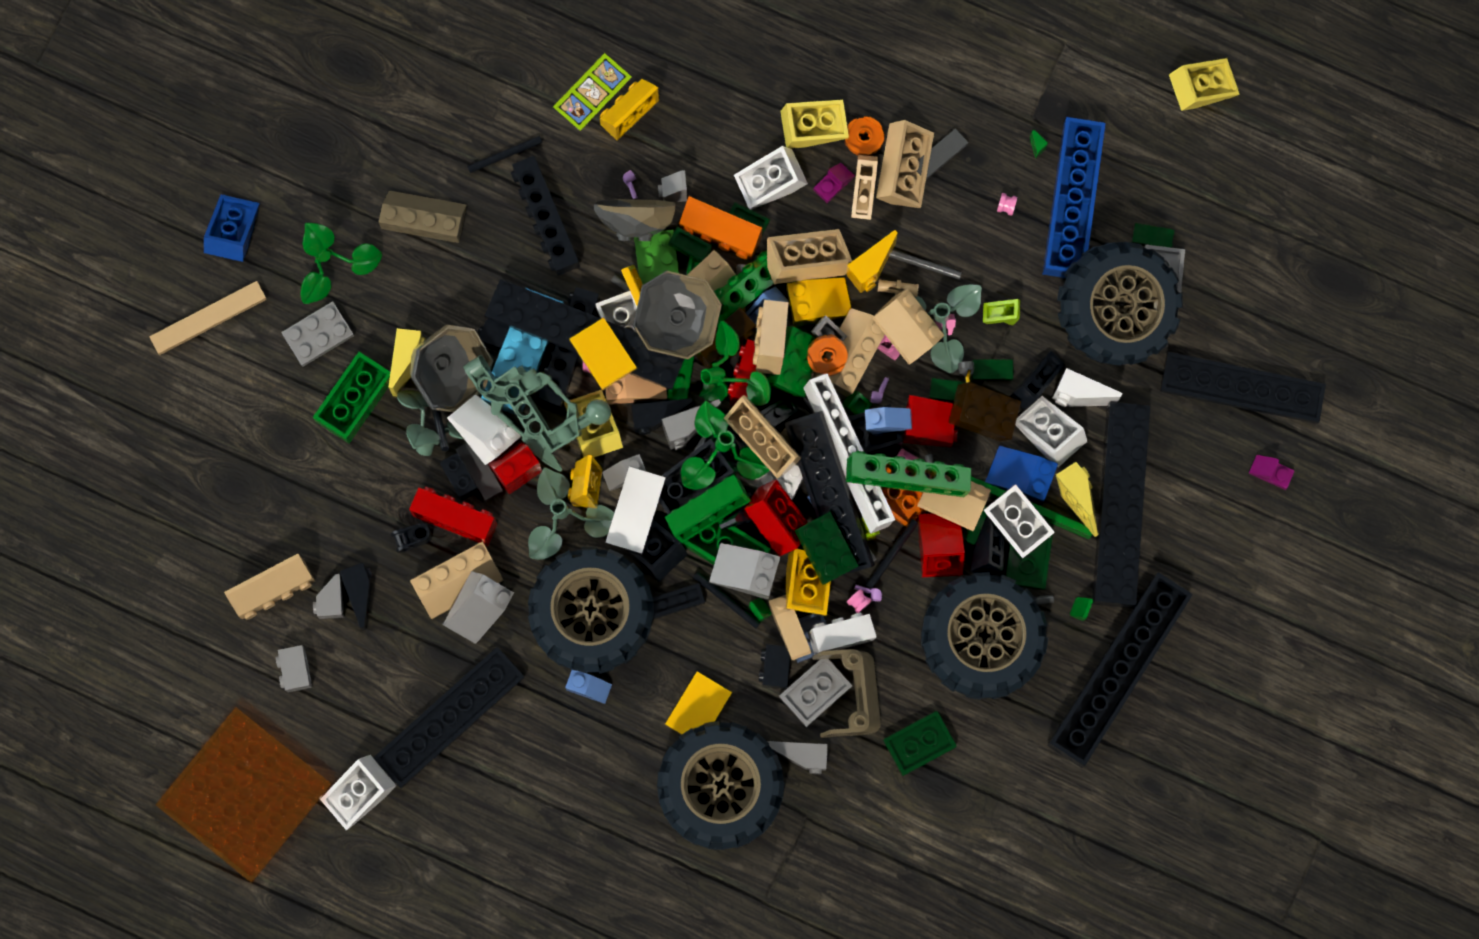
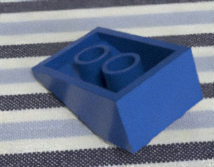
(230, 228)
(1027, 471)

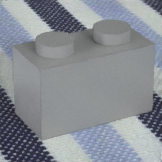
(294, 668)

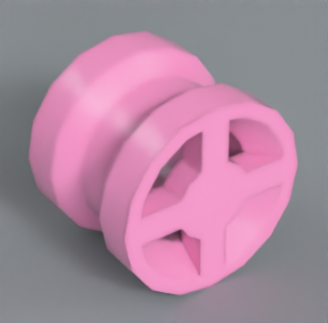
(1007, 204)
(859, 601)

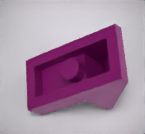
(833, 182)
(1271, 471)

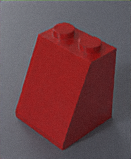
(930, 423)
(515, 466)
(940, 546)

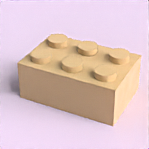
(770, 337)

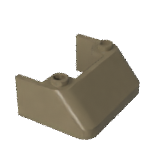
(867, 717)

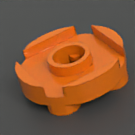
(875, 136)
(823, 365)

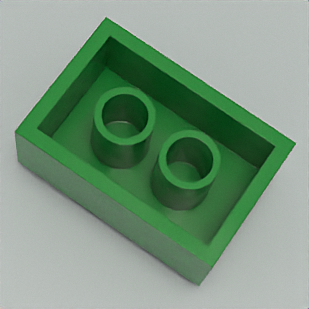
(795, 366)

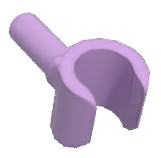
(628, 178)
(877, 396)
(876, 594)

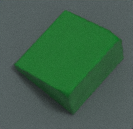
(1038, 143)
(856, 403)
(1081, 608)
(760, 609)

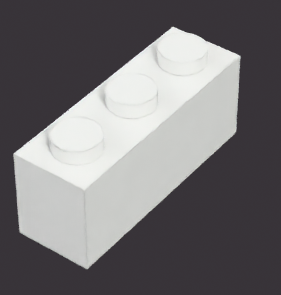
(842, 633)

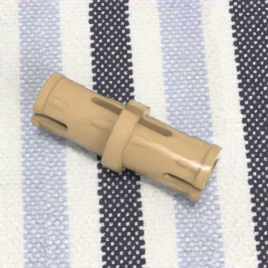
(897, 287)

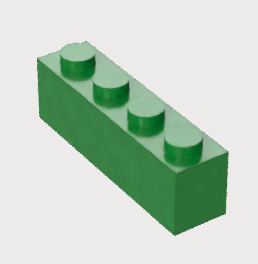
(707, 508)

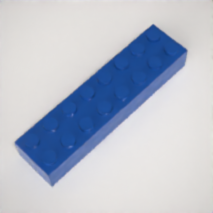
(1073, 194)

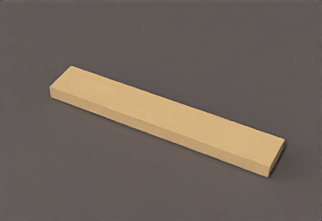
(208, 318)

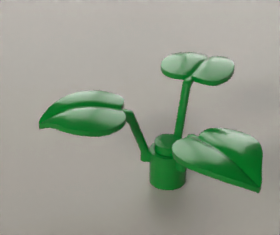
(316, 243)
(714, 378)
(697, 473)

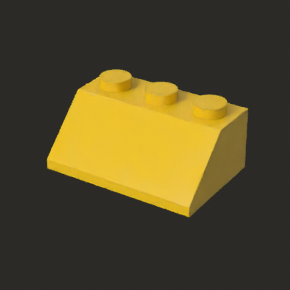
(629, 108)

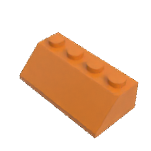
(721, 228)

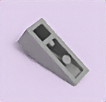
(805, 755)

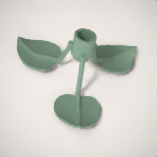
(966, 302)
(419, 437)
(550, 490)

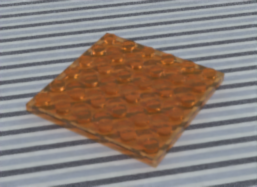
(243, 794)

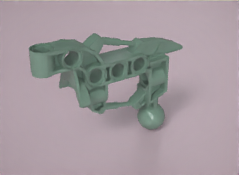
(546, 440)

